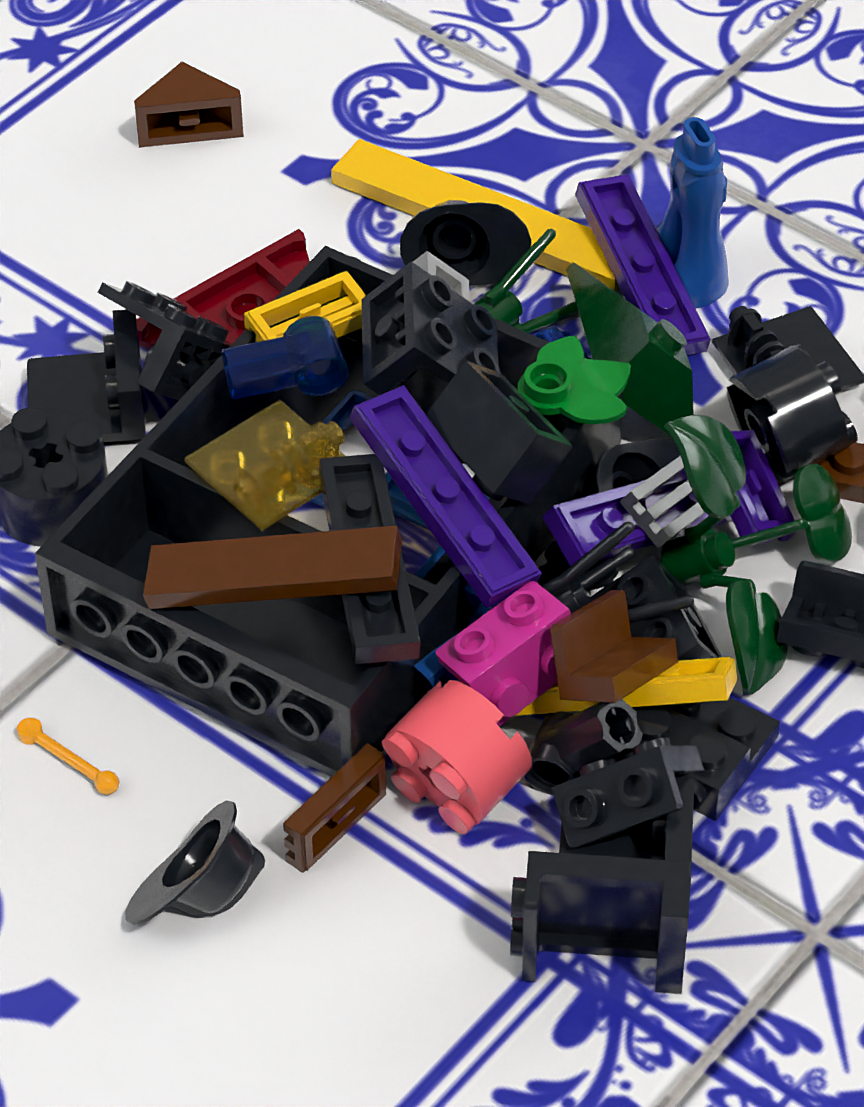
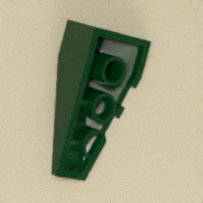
(620, 332)

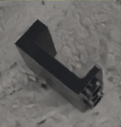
(603, 910)

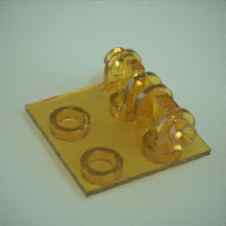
(268, 462)

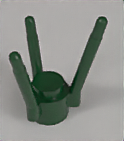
(506, 306)

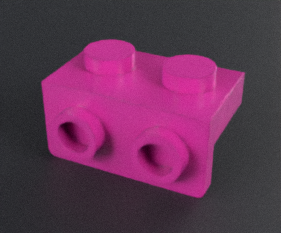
(508, 650)

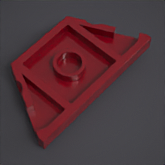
(240, 288)

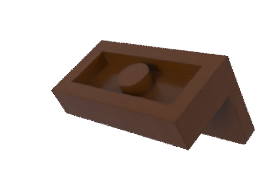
(598, 655)

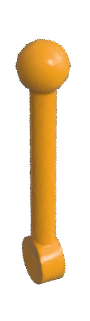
(31, 732)

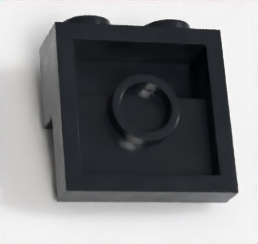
(728, 740)

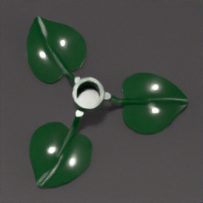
(703, 555)

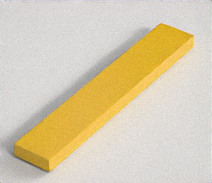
(417, 187)

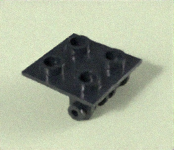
(754, 341)

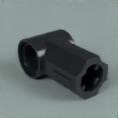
(574, 740)

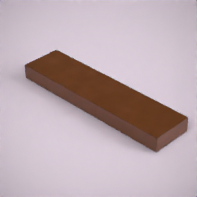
(273, 567)

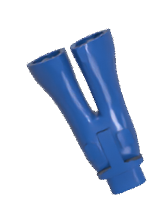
(693, 214)

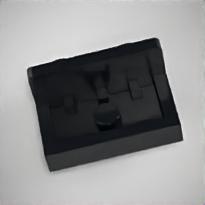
(825, 613)
(624, 793)

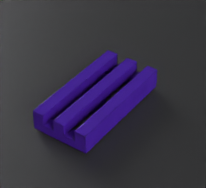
(760, 497)

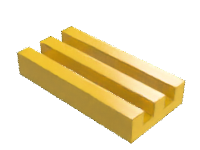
(343, 313)

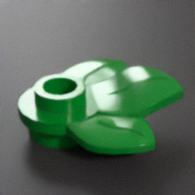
(575, 385)

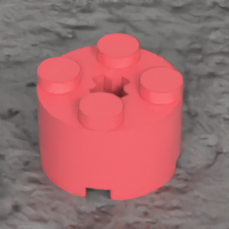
(456, 754)

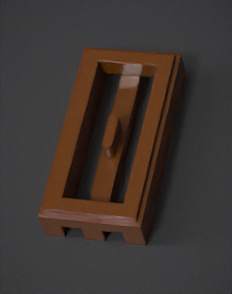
(335, 808)

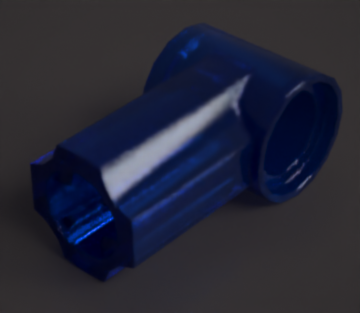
(303, 358)

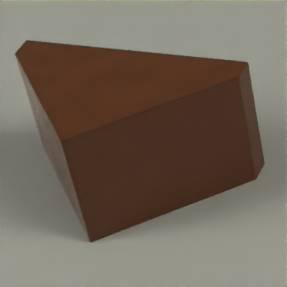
(187, 109)

